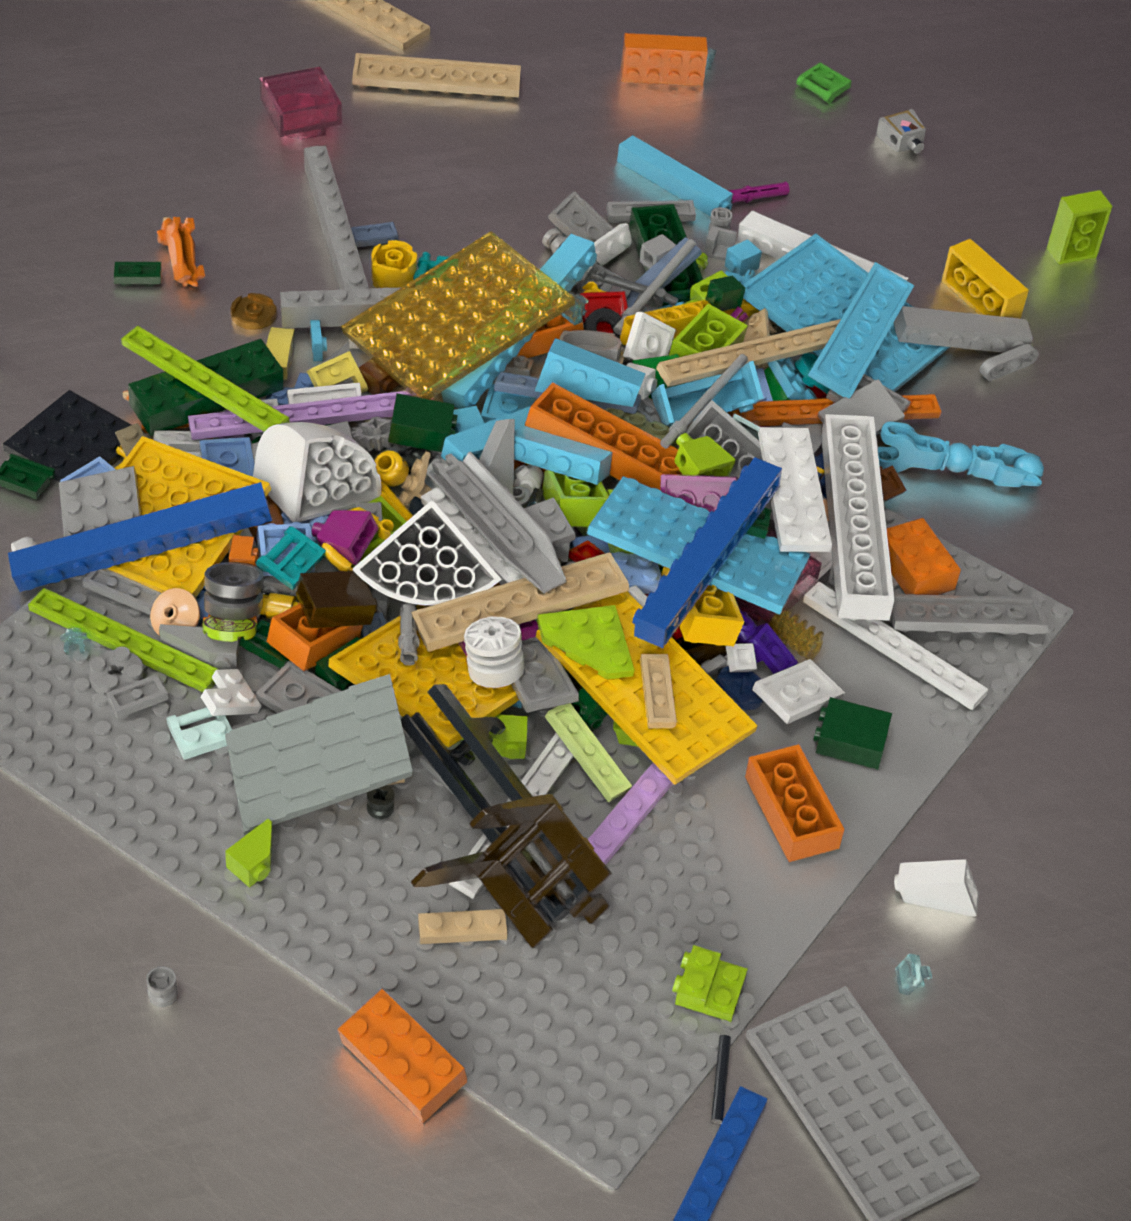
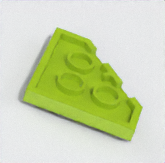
(589, 638)

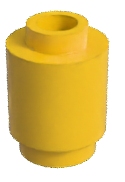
(277, 603)

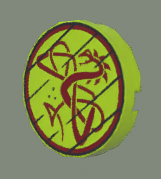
(229, 629)

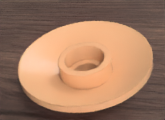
(184, 605)

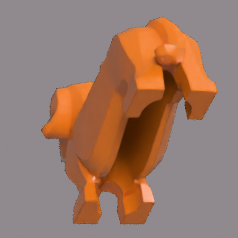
(181, 249)

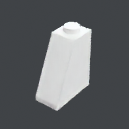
(939, 885)

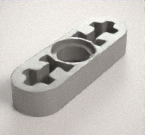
(1009, 362)

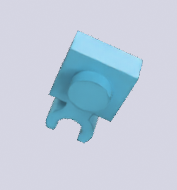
(319, 343)

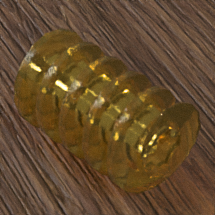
(796, 634)

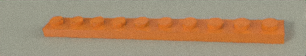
(806, 411)

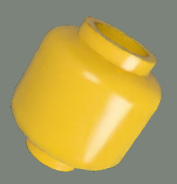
(391, 468)

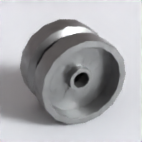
(233, 591)

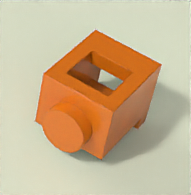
(243, 550)

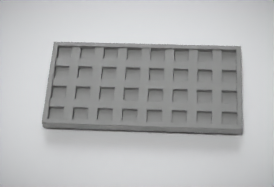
(862, 1107)

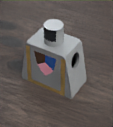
(902, 131)

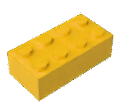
(983, 282)
(713, 618)

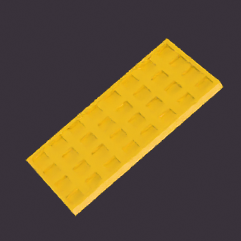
(705, 715)

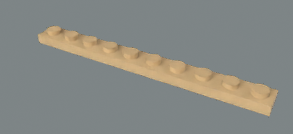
(759, 350)

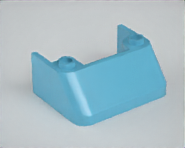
(739, 393)

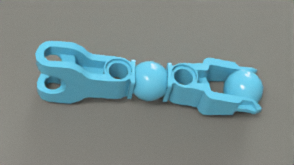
(932, 453)

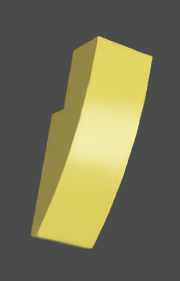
(281, 345)

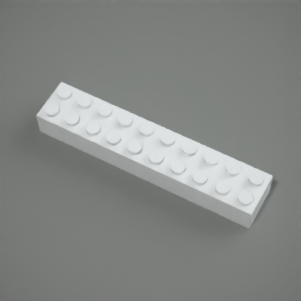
(857, 518)

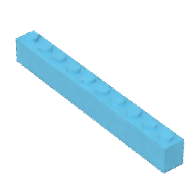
(563, 267)

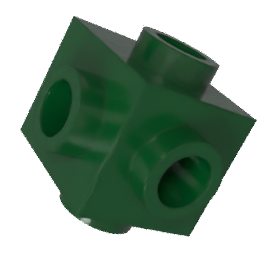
(589, 710)

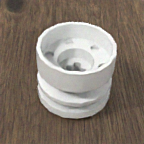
(494, 652)

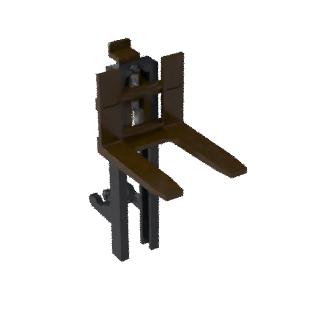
(556, 877)

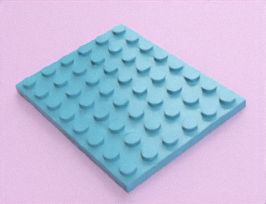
(816, 287)

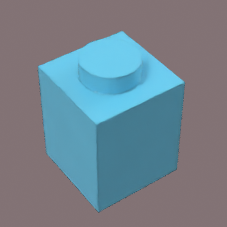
(743, 257)

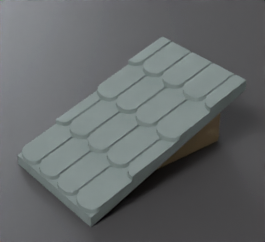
(318, 754)

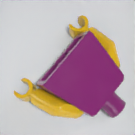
(348, 535)

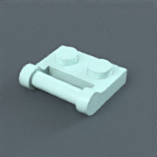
(199, 738)

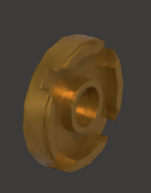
(253, 311)

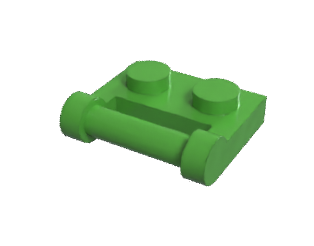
(825, 77)

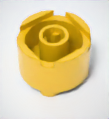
(393, 264)

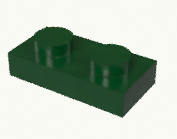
(137, 273)

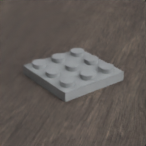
(99, 500)

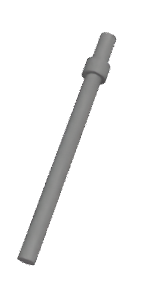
(657, 283)
(680, 427)

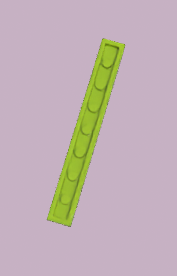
(203, 379)
(115, 635)

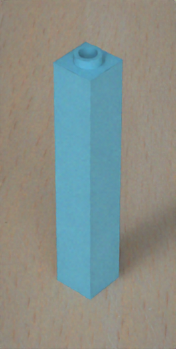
(672, 176)

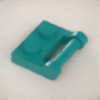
(299, 560)

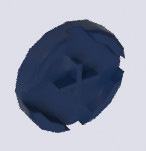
(739, 688)

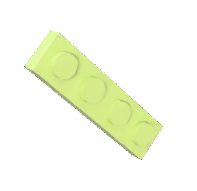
(588, 751)

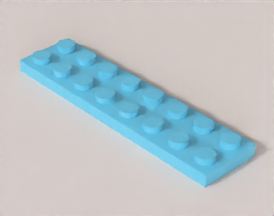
(861, 331)

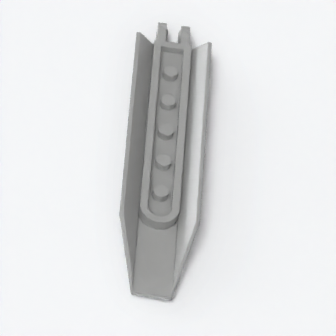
(499, 520)

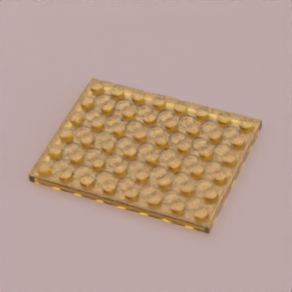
(457, 316)

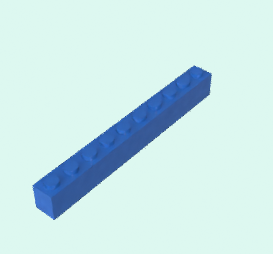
(139, 537)
(706, 553)

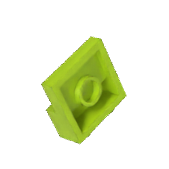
(709, 983)

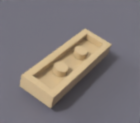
(658, 691)
(462, 926)

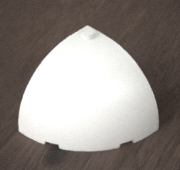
(314, 470)
(427, 562)

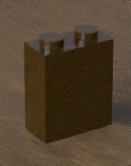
(335, 599)

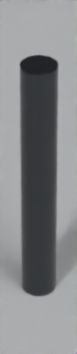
(720, 1079)

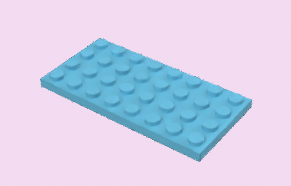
(661, 526)

